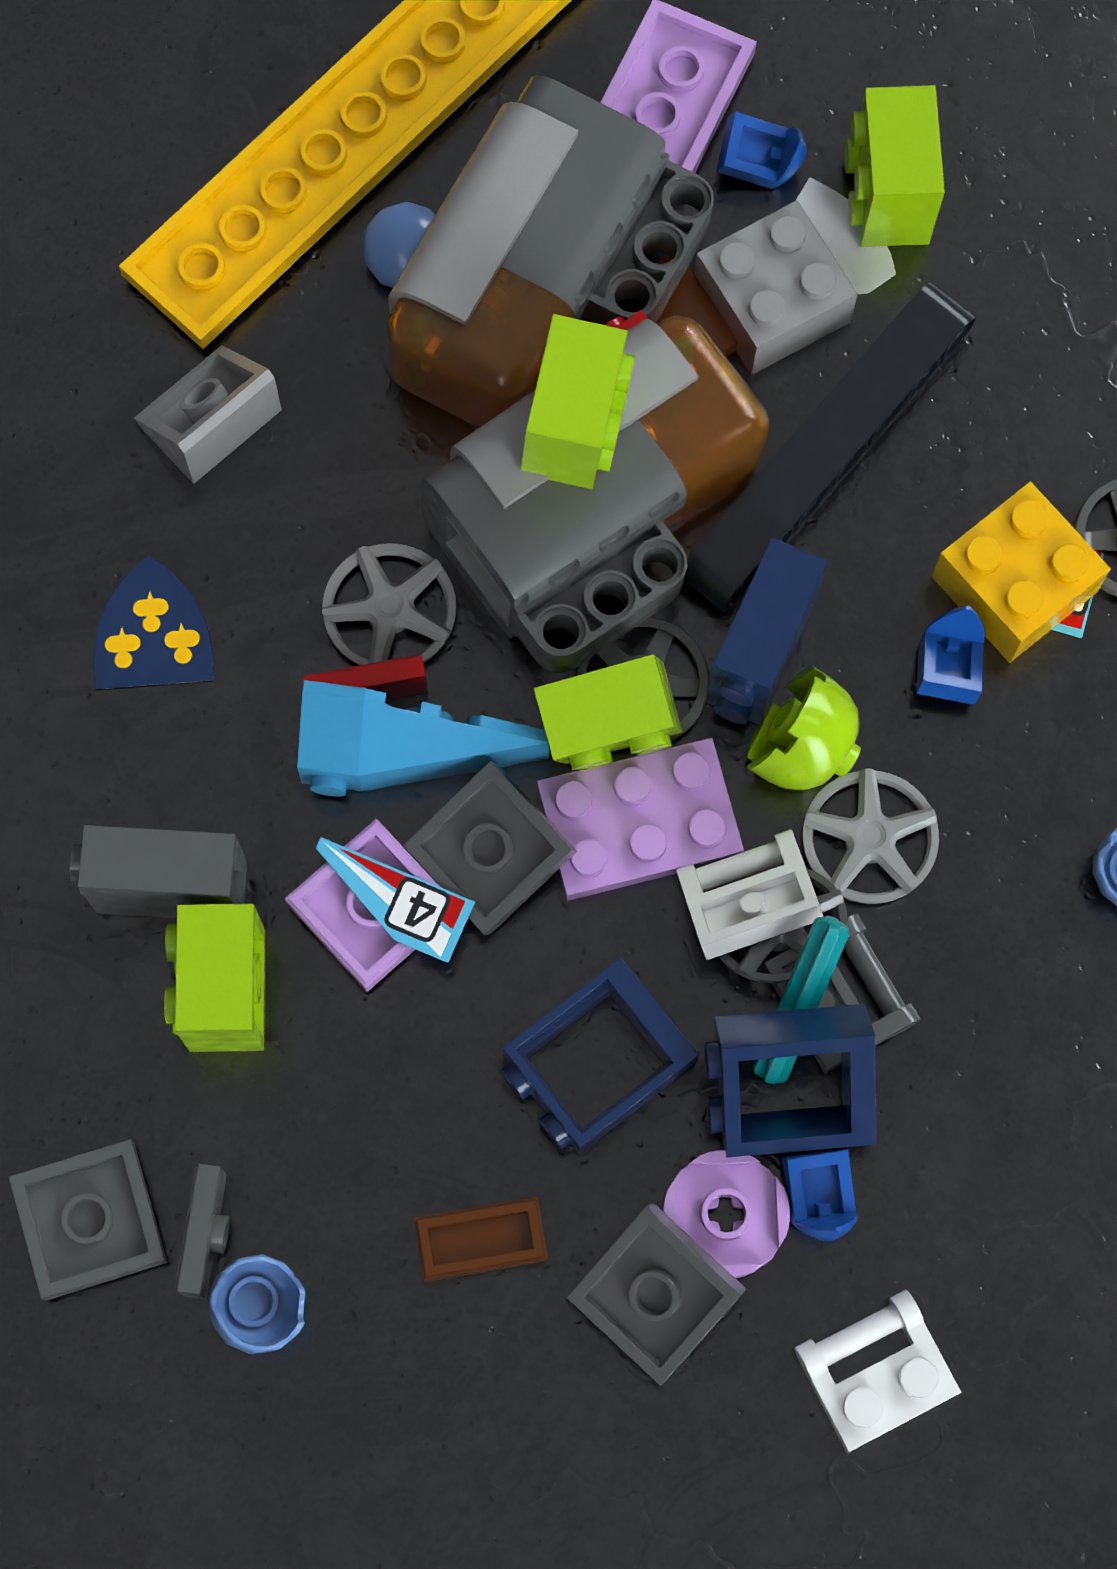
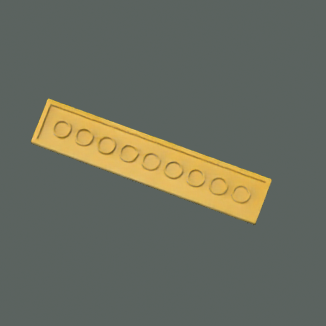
(325, 156)

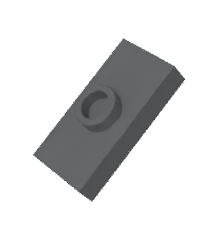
(204, 1231)

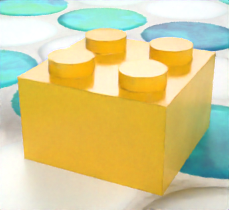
(1020, 571)

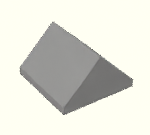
(211, 411)

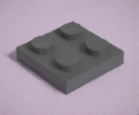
(490, 847)
(87, 1219)
(656, 1293)

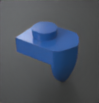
(760, 151)
(952, 656)
(820, 1192)

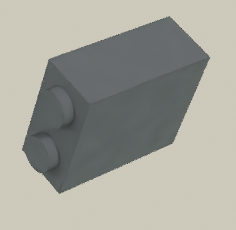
(156, 870)

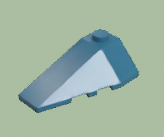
(364, 744)

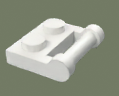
(753, 906)
(886, 1391)

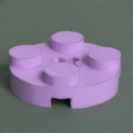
(751, 1189)

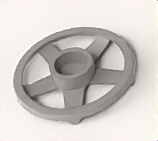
(388, 604)
(871, 835)

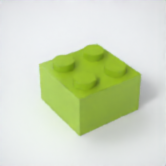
(895, 166)
(577, 402)
(609, 712)
(218, 977)

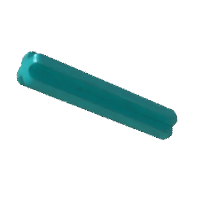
(807, 984)

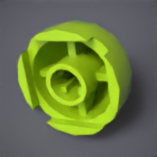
(807, 735)

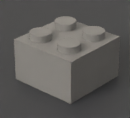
(776, 286)

